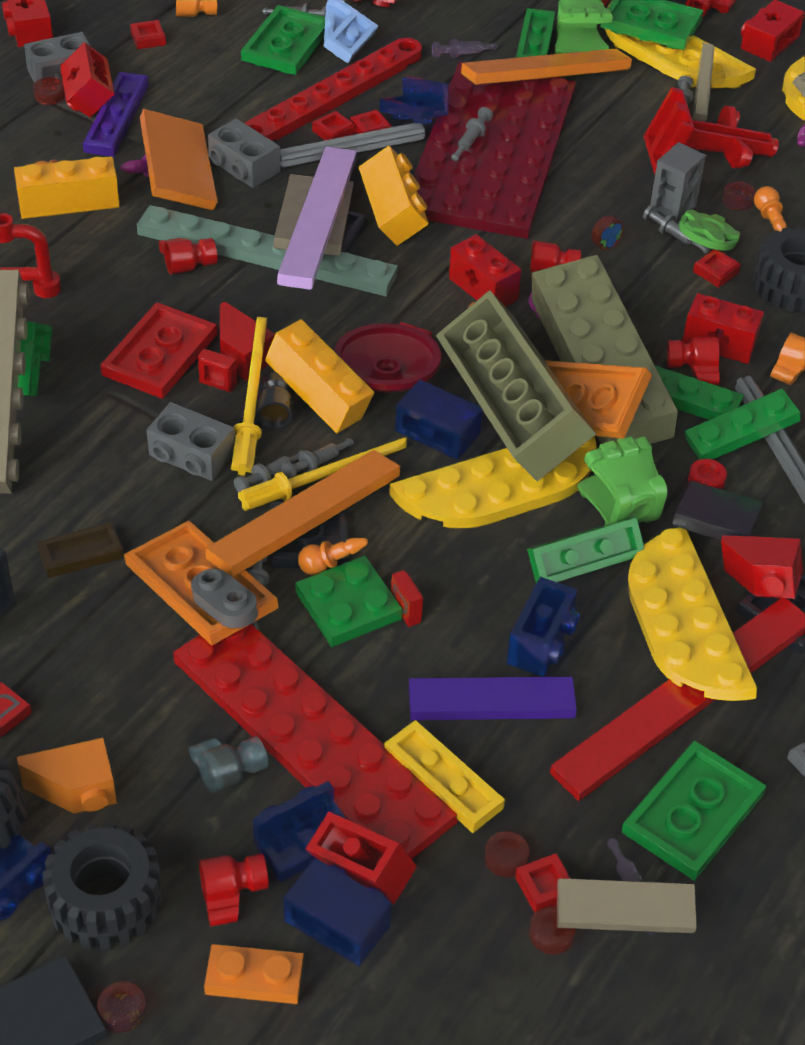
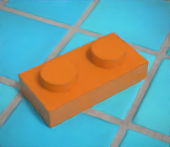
(254, 974)

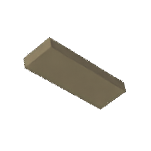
(703, 83)
(626, 905)

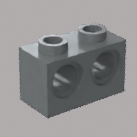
(47, 55)
(244, 153)
(677, 181)
(191, 441)

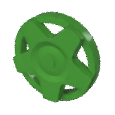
(709, 230)

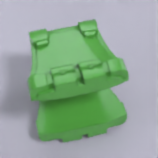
(578, 25)
(624, 481)

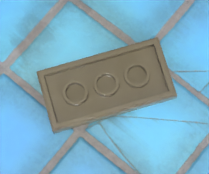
(292, 205)

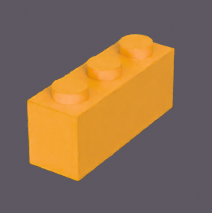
(66, 187)
(394, 195)
(319, 376)

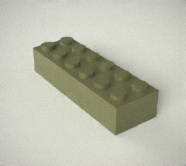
(593, 327)
(515, 386)

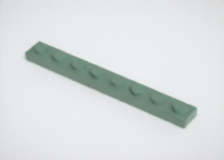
(258, 249)

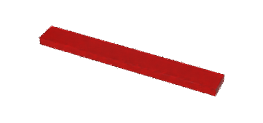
(669, 707)

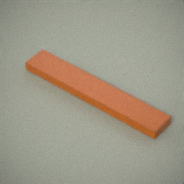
(545, 66)
(302, 513)

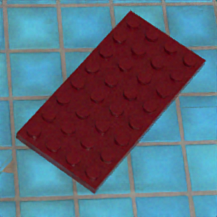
(506, 169)

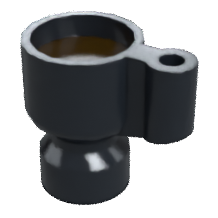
(273, 404)

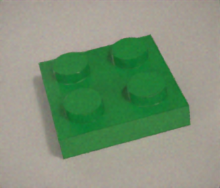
(348, 601)

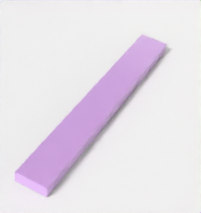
(317, 219)

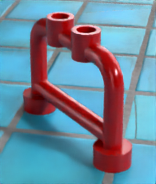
(45, 281)

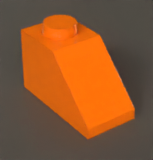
(70, 776)

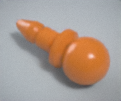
(768, 202)
(316, 558)

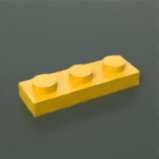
(445, 775)

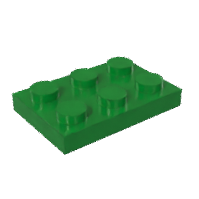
(655, 21)
(285, 40)
(693, 810)

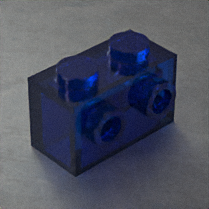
(438, 419)
(542, 627)
(337, 911)

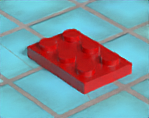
(158, 350)

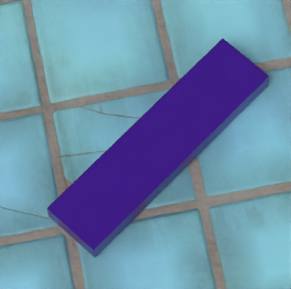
(116, 115)
(491, 698)

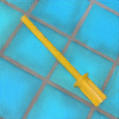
(247, 432)
(281, 486)

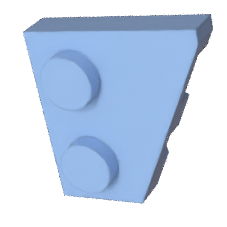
(346, 29)

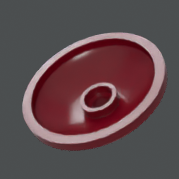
(390, 356)

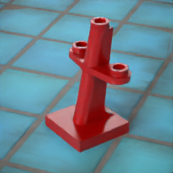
(675, 125)

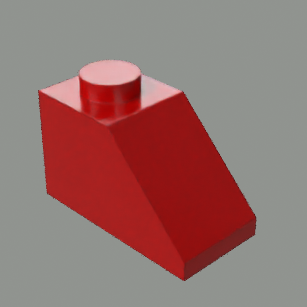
(237, 338)
(764, 564)
(362, 855)

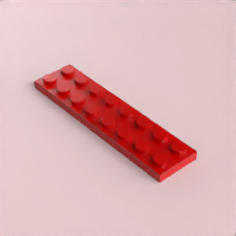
(315, 737)

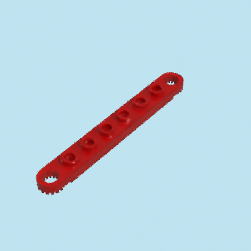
(336, 89)

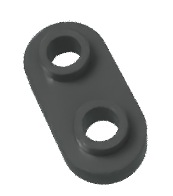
(224, 598)

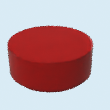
(708, 473)

